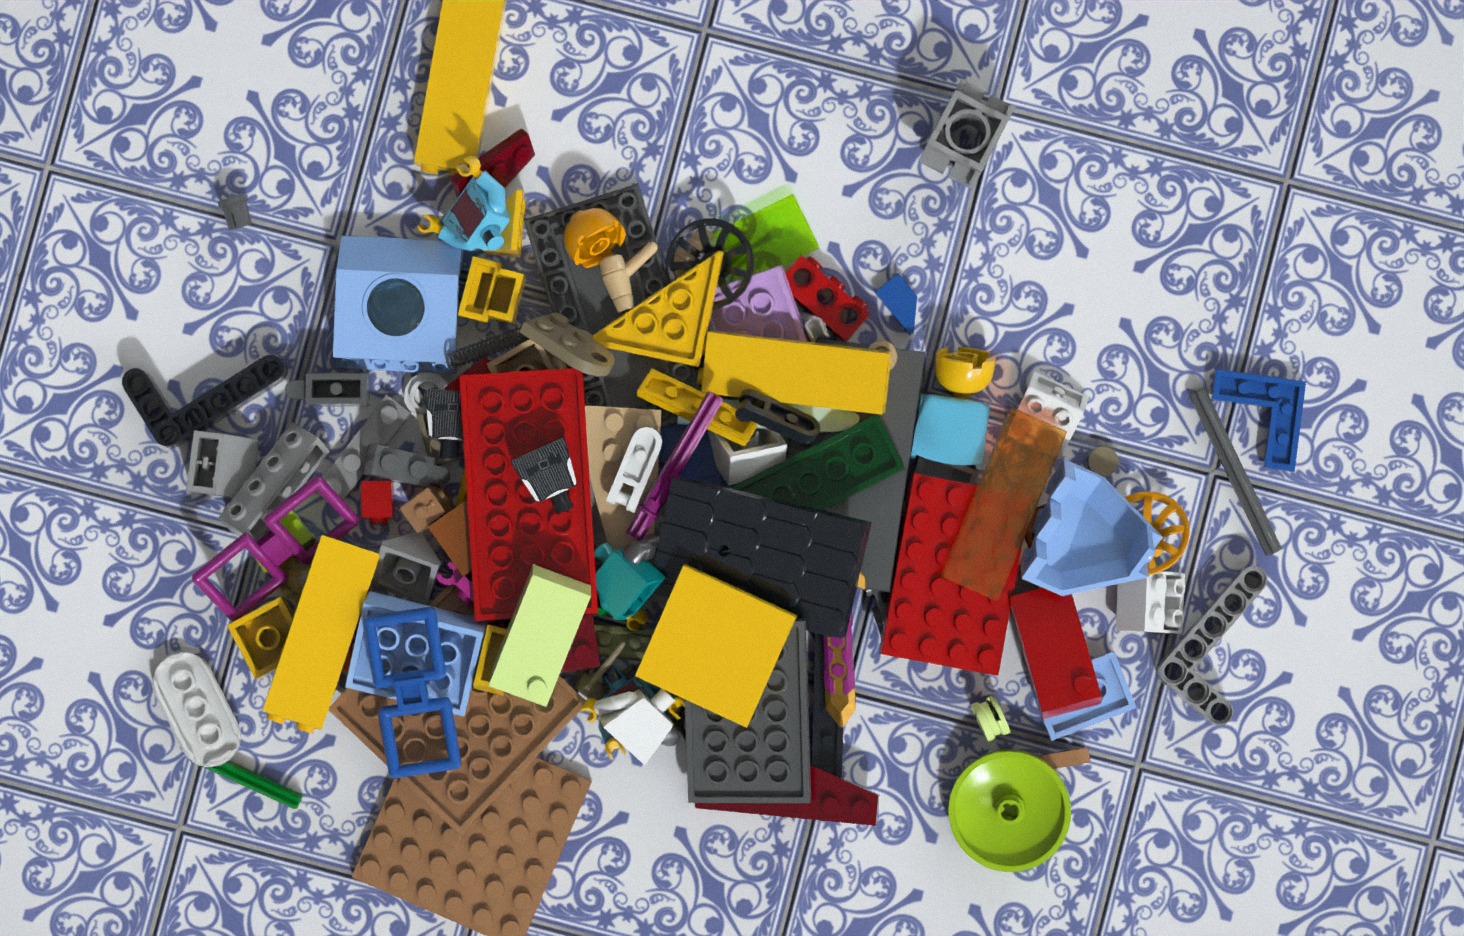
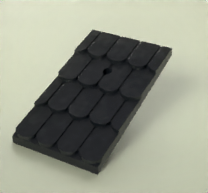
(767, 548)

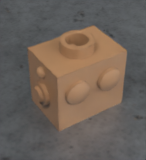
(427, 507)

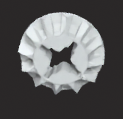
(413, 395)

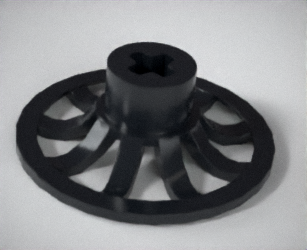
(708, 250)

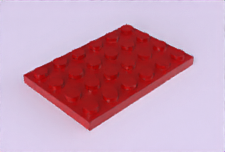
(932, 616)

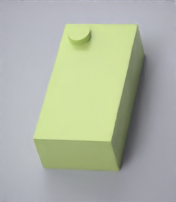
(539, 635)

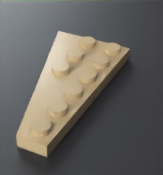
(607, 441)

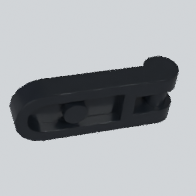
(776, 416)

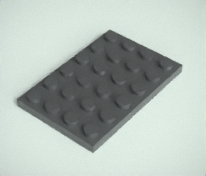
(769, 756)

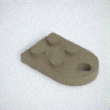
(569, 344)

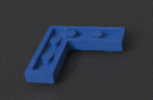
(1285, 402)

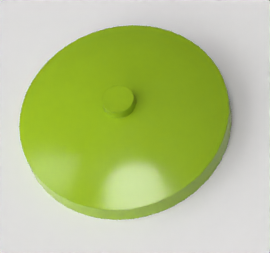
(1009, 810)

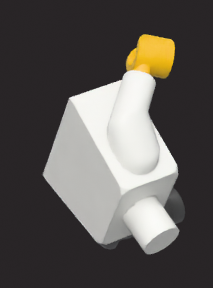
(636, 721)

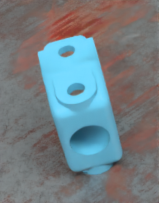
(950, 430)

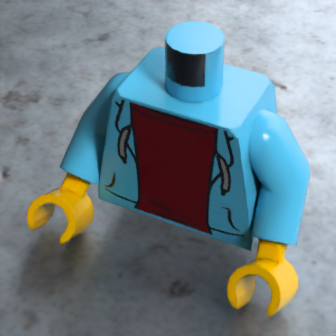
(476, 215)

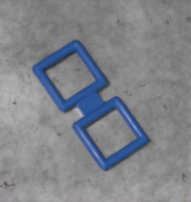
(412, 692)

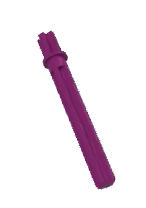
(674, 466)

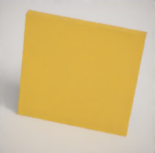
(715, 645)

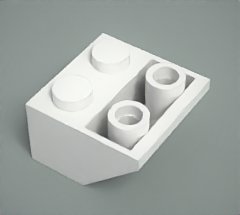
(1152, 604)

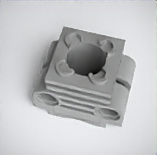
(966, 109)

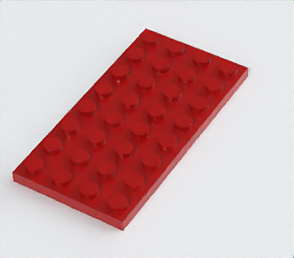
(507, 527)

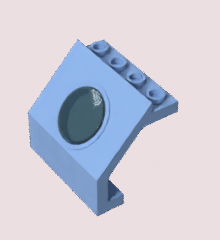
(396, 304)

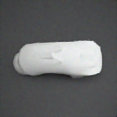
(814, 326)

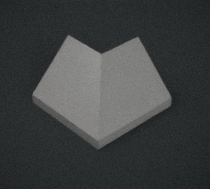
(408, 567)

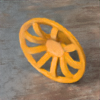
(1173, 506)

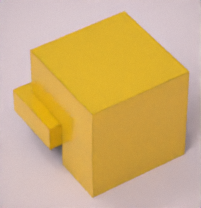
(492, 293)

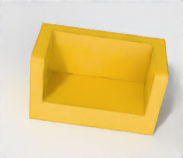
(490, 648)

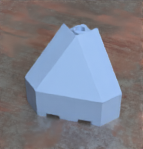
(1087, 535)

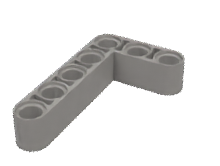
(1206, 642)

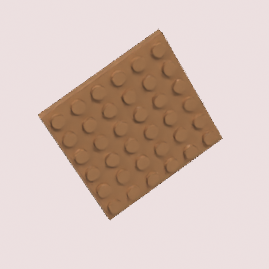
(494, 737)
(493, 870)

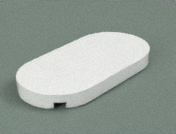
(196, 709)

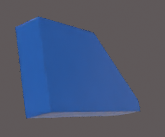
(900, 301)

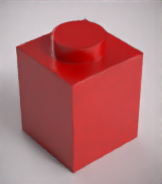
(377, 501)

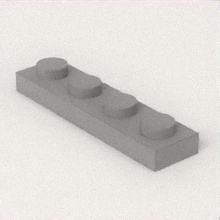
(379, 430)

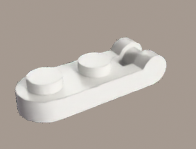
(636, 467)

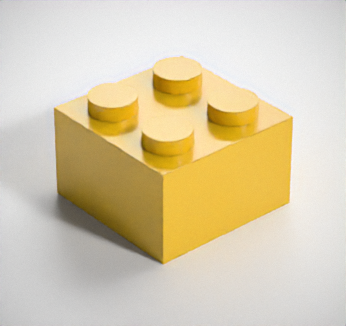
(263, 635)

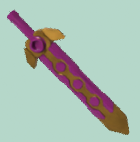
(839, 673)

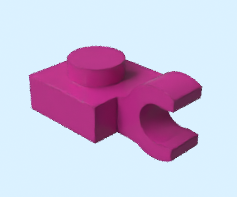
(461, 583)

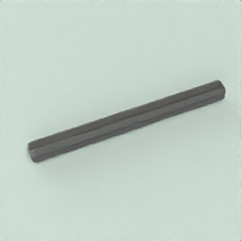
(1235, 471)

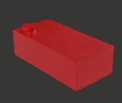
(1055, 652)

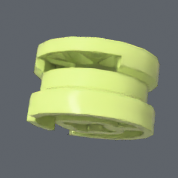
(986, 720)

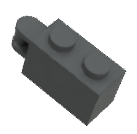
(331, 389)
(403, 467)

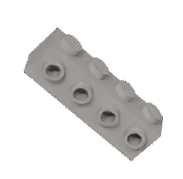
(273, 481)

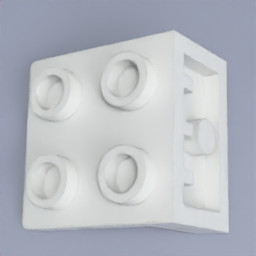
(1054, 404)

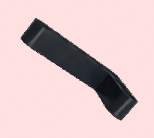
(204, 403)

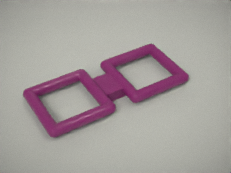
(273, 548)

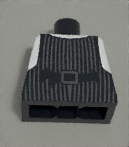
(444, 420)
(548, 474)

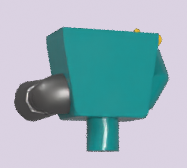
(628, 579)

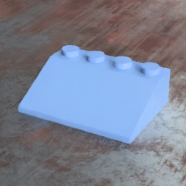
(407, 649)

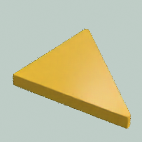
(672, 320)

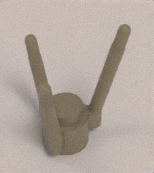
(591, 683)

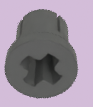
(236, 211)

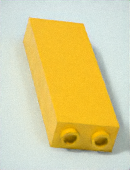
(459, 84)
(796, 371)
(320, 634)

